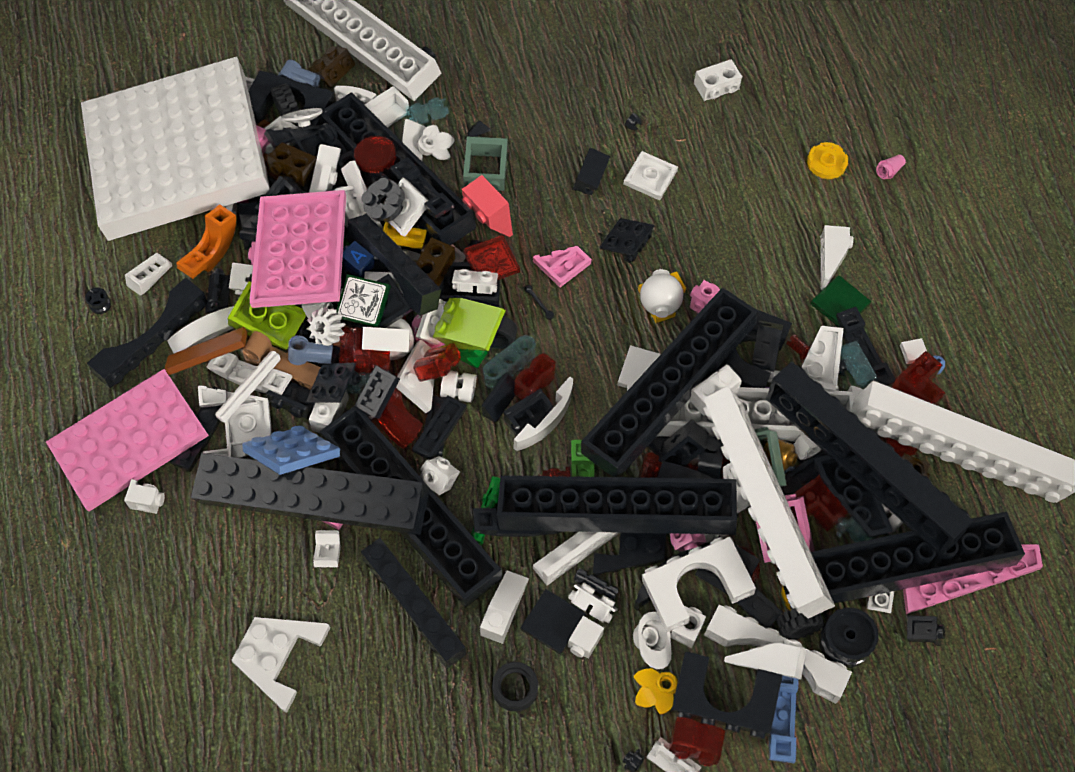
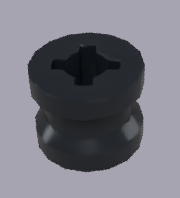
(98, 295)

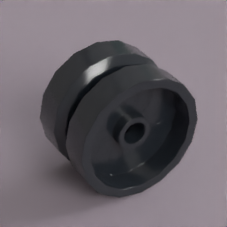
(848, 637)

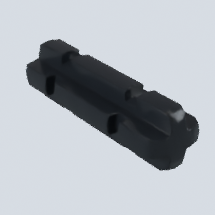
(598, 584)

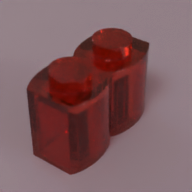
(437, 362)
(538, 376)
(697, 741)

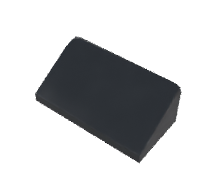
(499, 398)

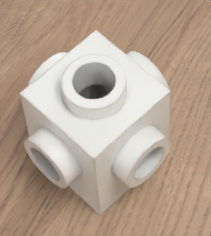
(439, 474)

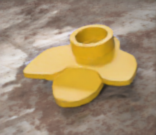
(652, 691)

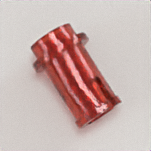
(798, 346)

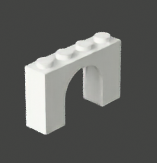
(719, 557)

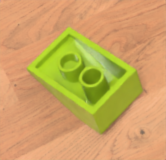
(275, 322)
(468, 324)

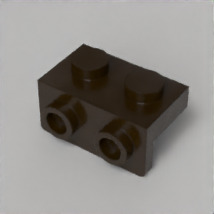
(333, 65)

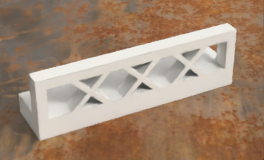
(570, 554)

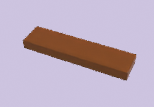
(206, 351)

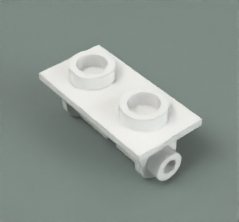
(465, 280)
(601, 606)
(668, 761)

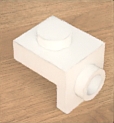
(327, 548)

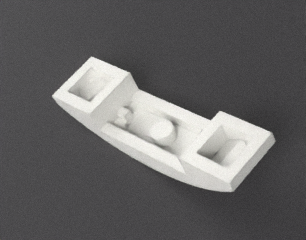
(201, 330)
(237, 371)
(531, 435)

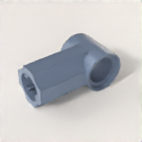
(296, 72)
(302, 350)

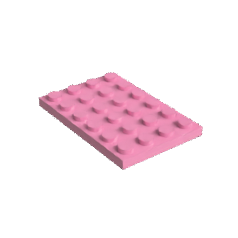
(298, 249)
(126, 439)

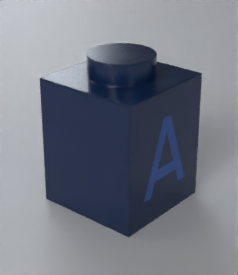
(357, 260)

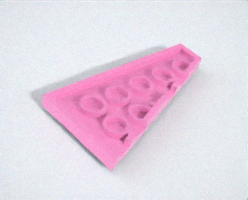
(938, 592)

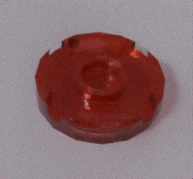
(375, 154)

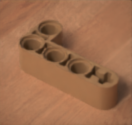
(258, 348)

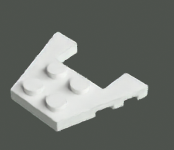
(247, 422)
(267, 649)

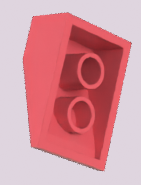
(488, 205)

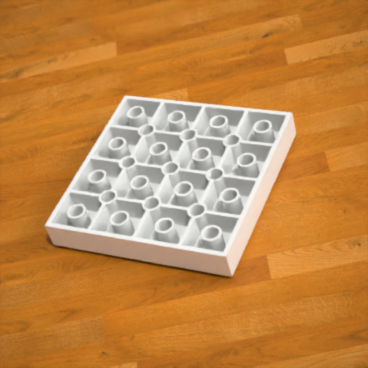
(173, 148)

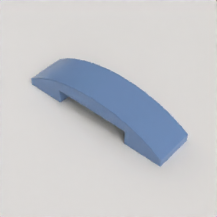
(782, 738)

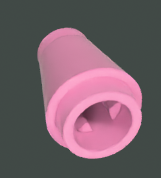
(889, 167)

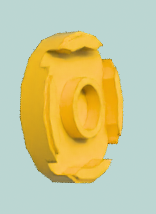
(827, 160)

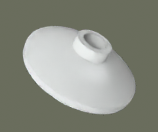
(302, 117)

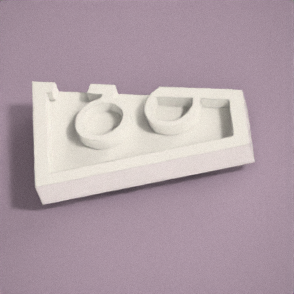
(824, 355)
(418, 392)

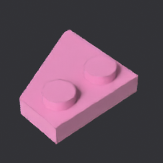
(563, 264)

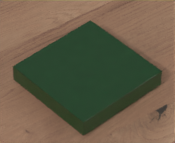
(839, 297)

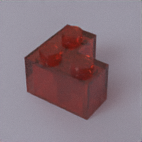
(352, 352)
(918, 378)
(821, 504)

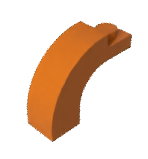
(218, 235)

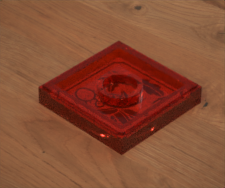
(492, 256)

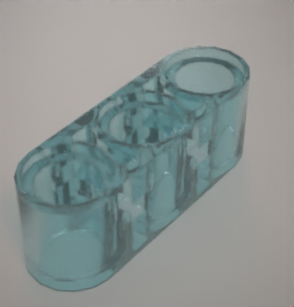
(514, 353)

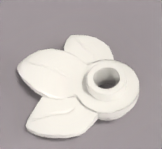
(435, 143)

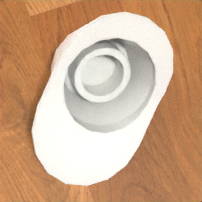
(653, 641)

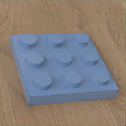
(290, 449)

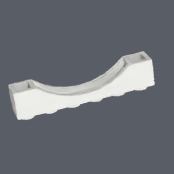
(732, 629)

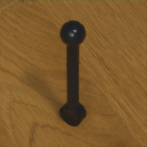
(549, 314)

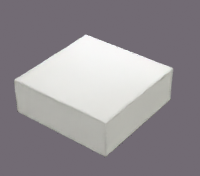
(912, 349)

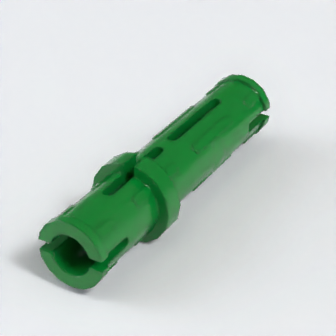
(490, 500)

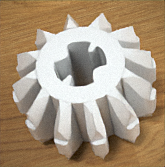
(325, 326)

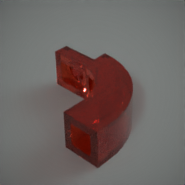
(398, 422)

